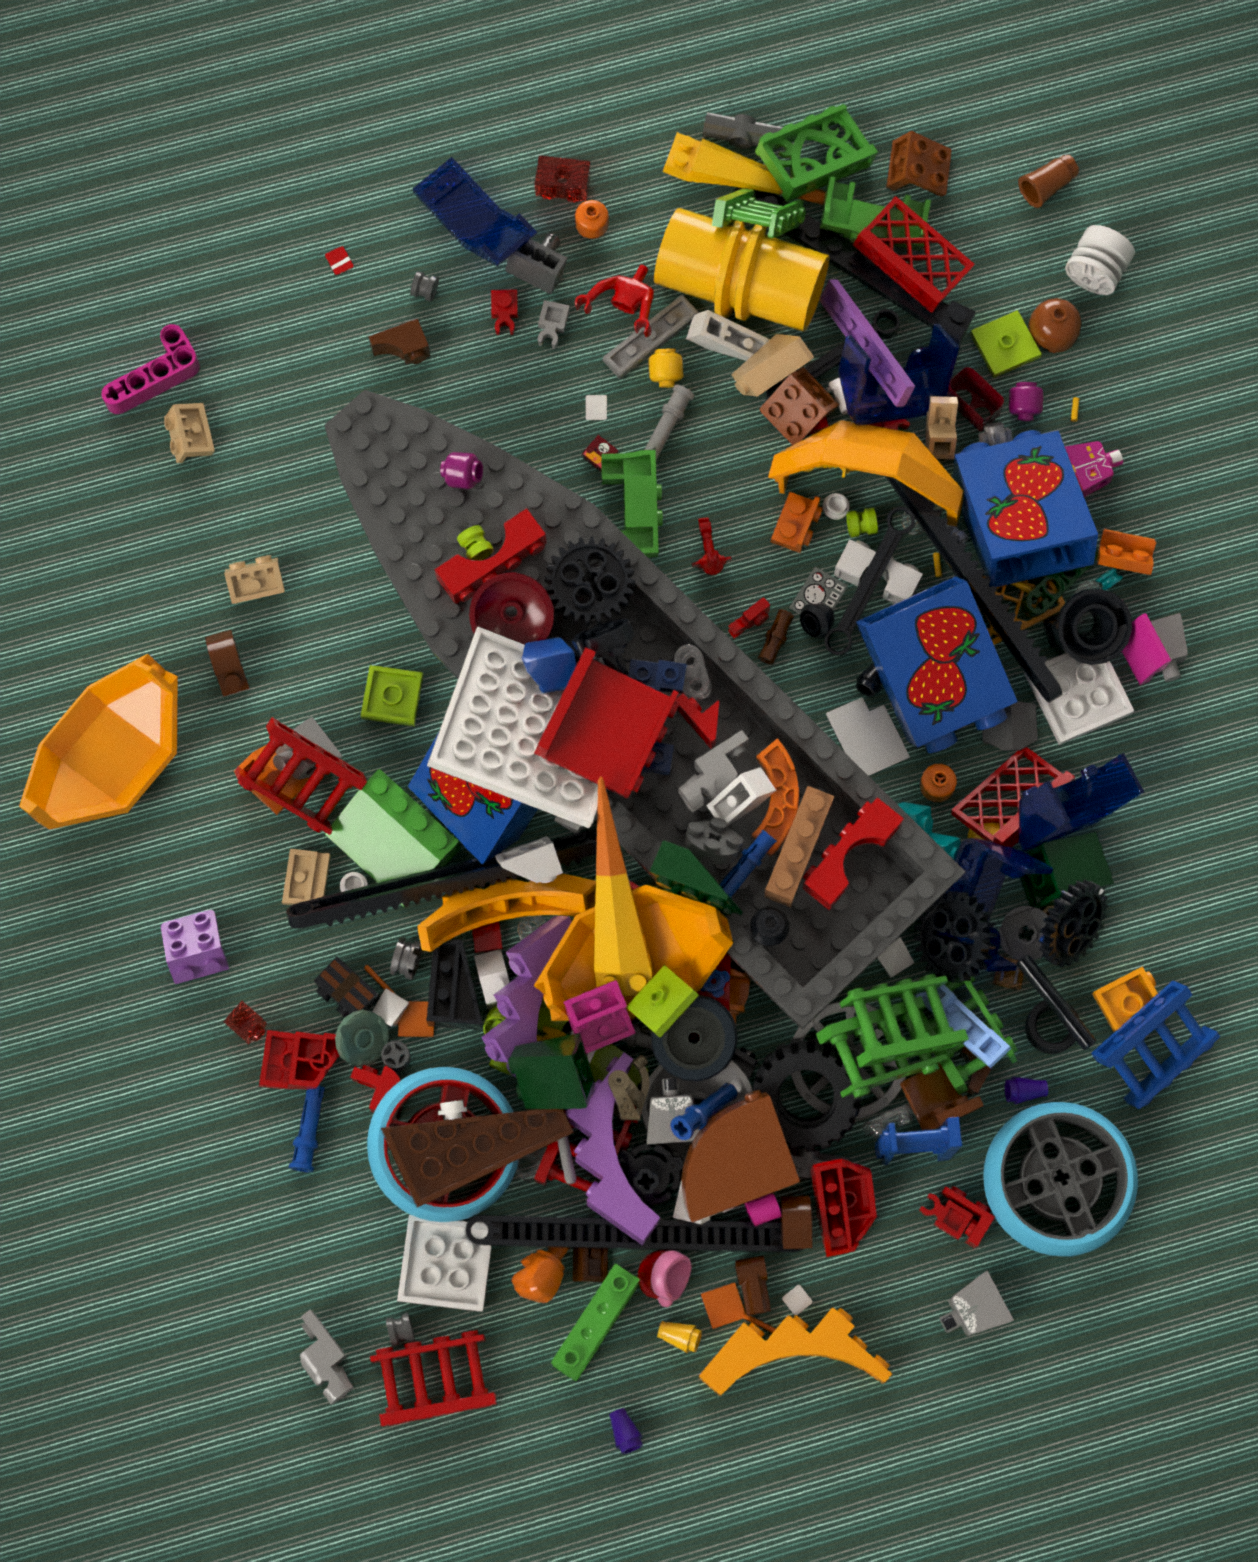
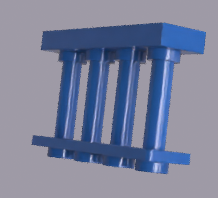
(1141, 1024)
(940, 1141)

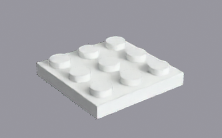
(1088, 699)
(443, 1265)

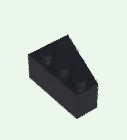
(451, 989)

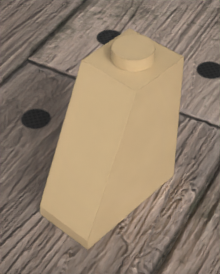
(771, 364)

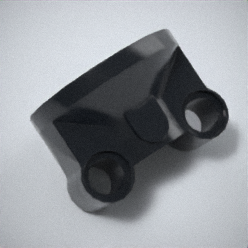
(1105, 639)

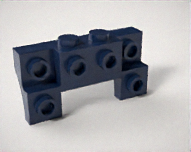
(663, 677)

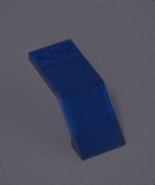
(472, 214)

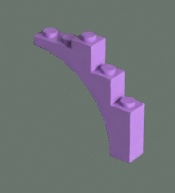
(520, 999)
(613, 1196)

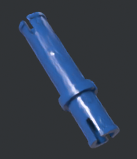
(747, 863)

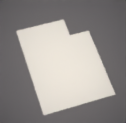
(867, 736)

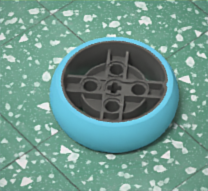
(1041, 1130)

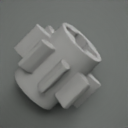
(995, 434)

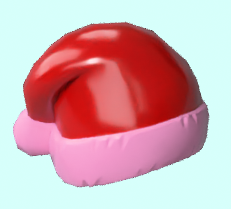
(664, 1275)

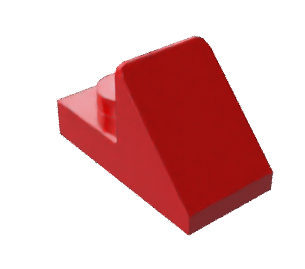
(703, 723)

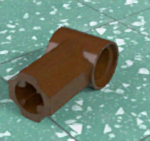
(752, 1278)

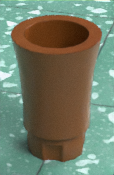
(1047, 180)

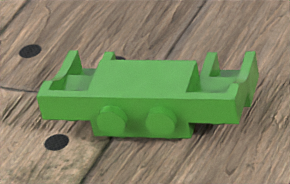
(851, 217)
(640, 496)

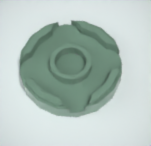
(361, 1037)

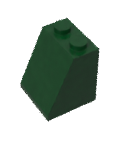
(1071, 860)
(553, 1073)

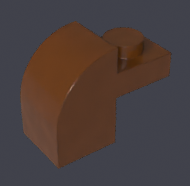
(226, 662)
(796, 1222)

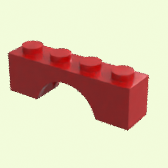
(464, 576)
(874, 826)

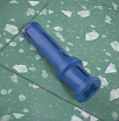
(697, 1115)
(305, 1142)

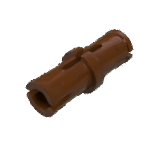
(776, 637)

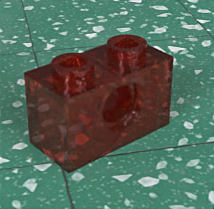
(554, 168)

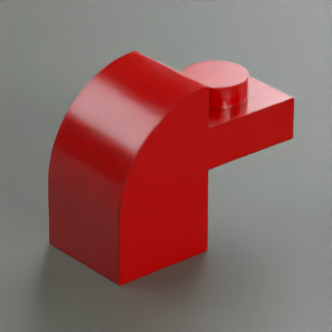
(382, 1084)

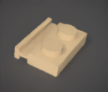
(305, 876)

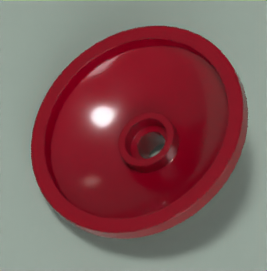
(533, 605)

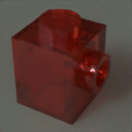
(246, 1023)

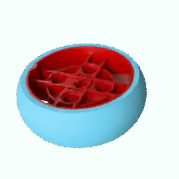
(455, 1086)

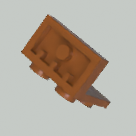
(919, 162)
(798, 406)
(936, 1099)

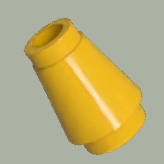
(680, 1335)

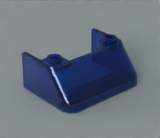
(927, 367)
(1060, 811)
(984, 874)

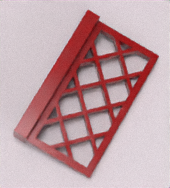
(896, 265)
(1009, 833)

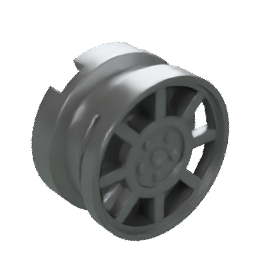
(406, 958)

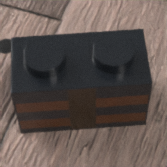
(345, 988)

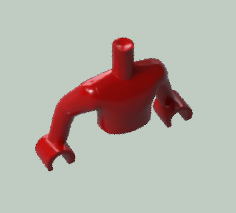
(628, 296)

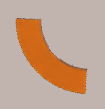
(785, 800)

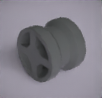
(424, 286)
(393, 1051)
(400, 1329)

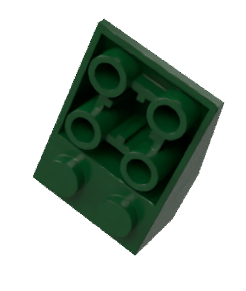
(684, 874)

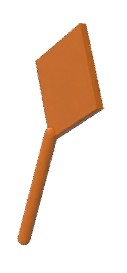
(413, 1021)
(725, 1306)

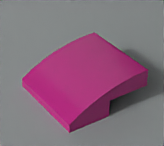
(1145, 650)
(599, 1016)

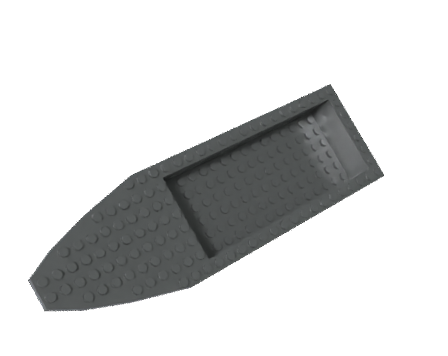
(412, 519)

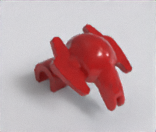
(712, 561)

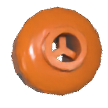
(591, 219)
(935, 790)

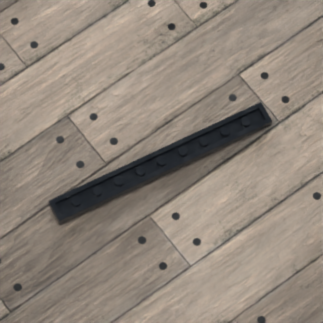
(854, 263)

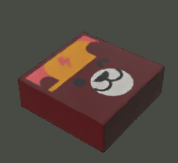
(594, 451)

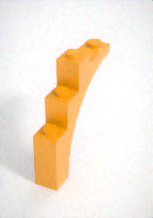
(507, 900)
(828, 1339)

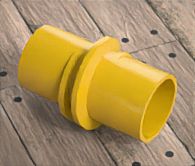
(741, 270)

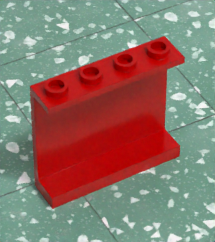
(606, 726)

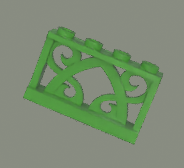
(809, 129)

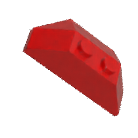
(843, 1204)

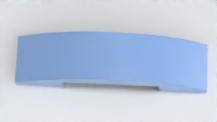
(982, 1041)

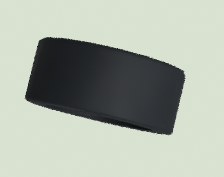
(1036, 1040)

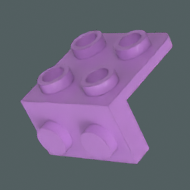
(193, 946)

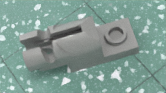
(714, 772)
(322, 1360)

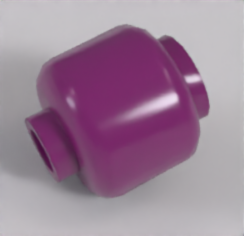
(1026, 401)
(461, 470)

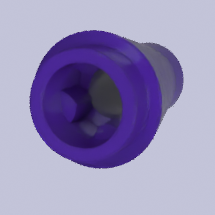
(1024, 1089)
(625, 1432)

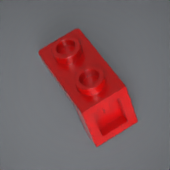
(976, 1229)

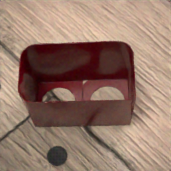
(979, 388)

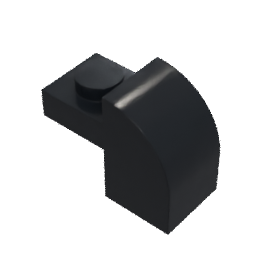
(957, 321)

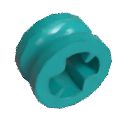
(1109, 578)

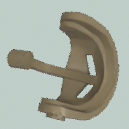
(627, 1093)

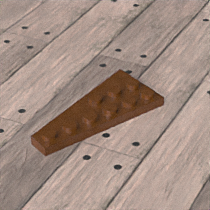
(457, 1151)

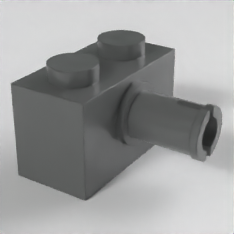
(538, 263)

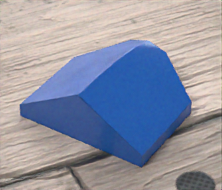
(549, 663)

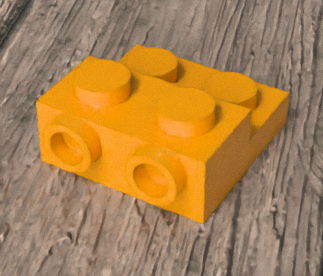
(1125, 996)

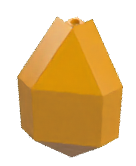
(875, 452)
(105, 747)
(678, 934)

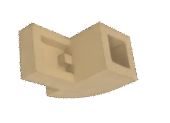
(941, 428)

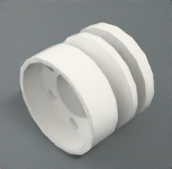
(1100, 260)

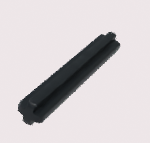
(1056, 1002)

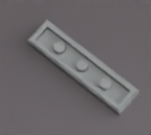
(638, 347)

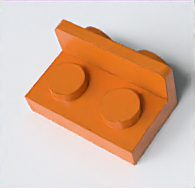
(795, 522)
(1126, 552)

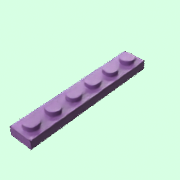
(853, 322)

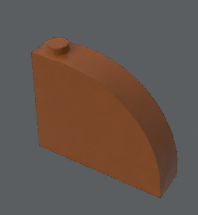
(736, 1158)

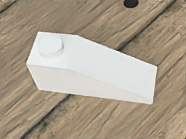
(724, 336)

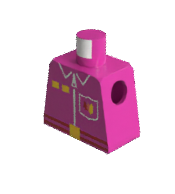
(1093, 465)

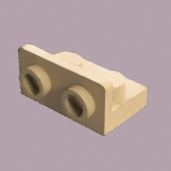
(188, 431)
(254, 579)

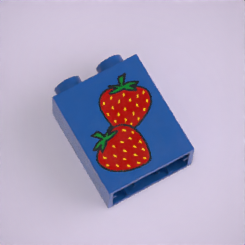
(1024, 508)
(938, 664)
(475, 815)

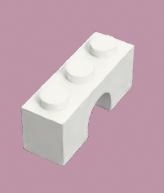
(900, 578)

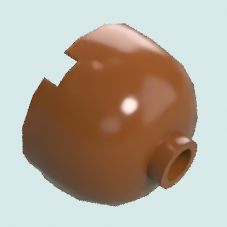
(1055, 325)

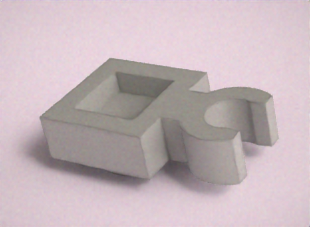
(552, 320)

